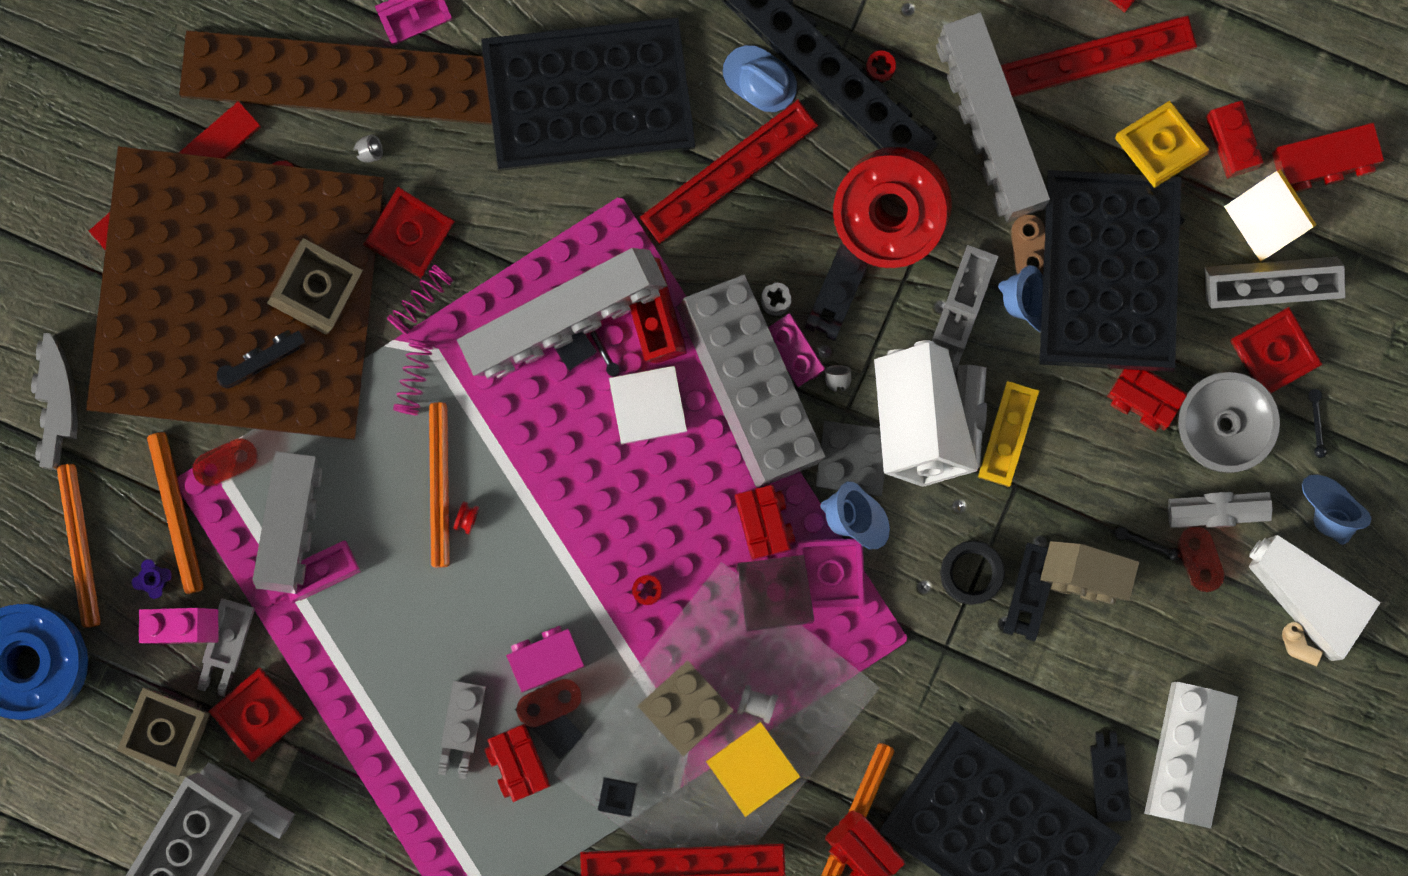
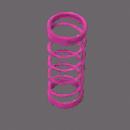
(397, 322)
(418, 345)

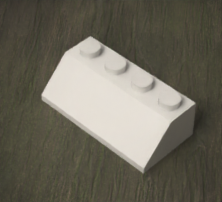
(1191, 754)

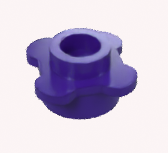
(154, 588)

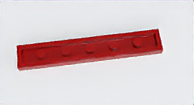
(1099, 56)
(215, 141)
(728, 172)
(687, 861)

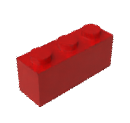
(1329, 157)
(658, 327)

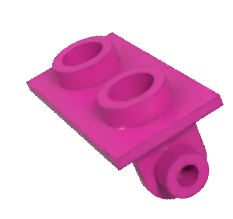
(795, 350)

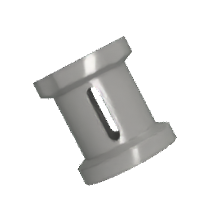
(780, 308)
(757, 704)

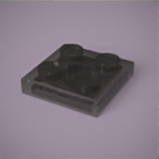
(775, 593)

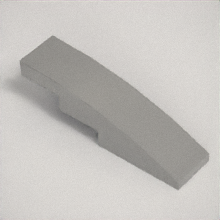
(964, 302)

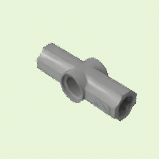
(971, 387)
(1219, 510)
(266, 813)

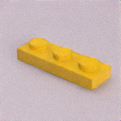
(1008, 434)

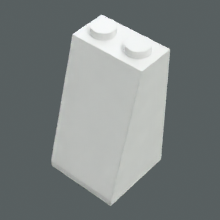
(922, 416)
(1313, 595)

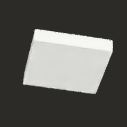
(647, 405)

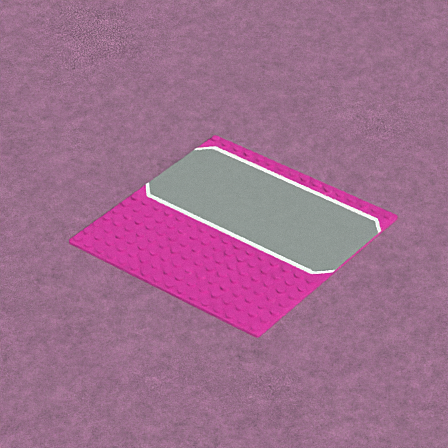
(554, 544)

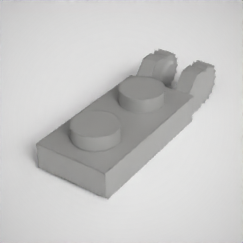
(233, 628)
(462, 725)

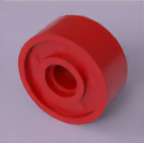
(872, 232)

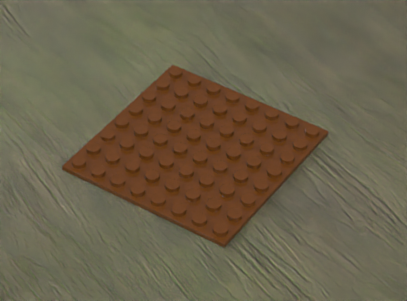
(190, 284)

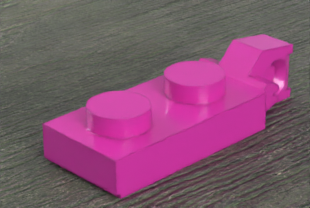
(322, 572)

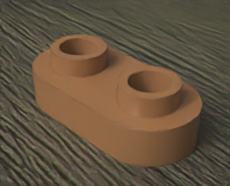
(1028, 246)

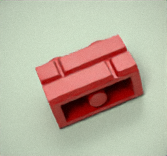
(1234, 139)
(1146, 396)
(763, 522)
(518, 763)
(862, 847)

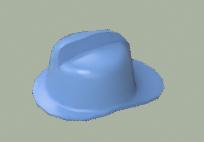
(760, 78)
(1024, 295)
(1335, 509)
(857, 515)

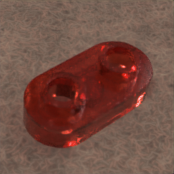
(225, 460)
(1202, 559)
(549, 703)

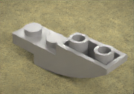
(57, 388)

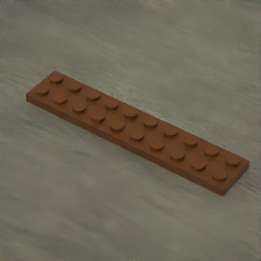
(334, 77)

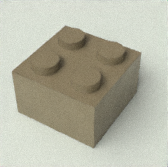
(314, 286)
(1089, 572)
(685, 708)
(163, 732)

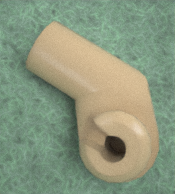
(1297, 646)

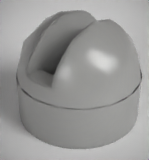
(369, 149)
(838, 376)

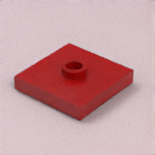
(409, 232)
(1276, 351)
(256, 714)

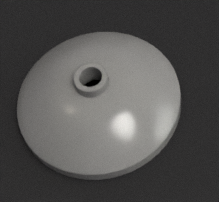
(1251, 415)

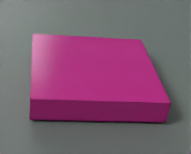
(834, 572)

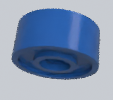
(61, 665)

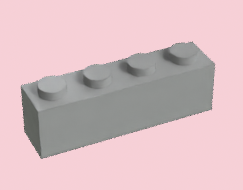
(1274, 282)
(286, 522)

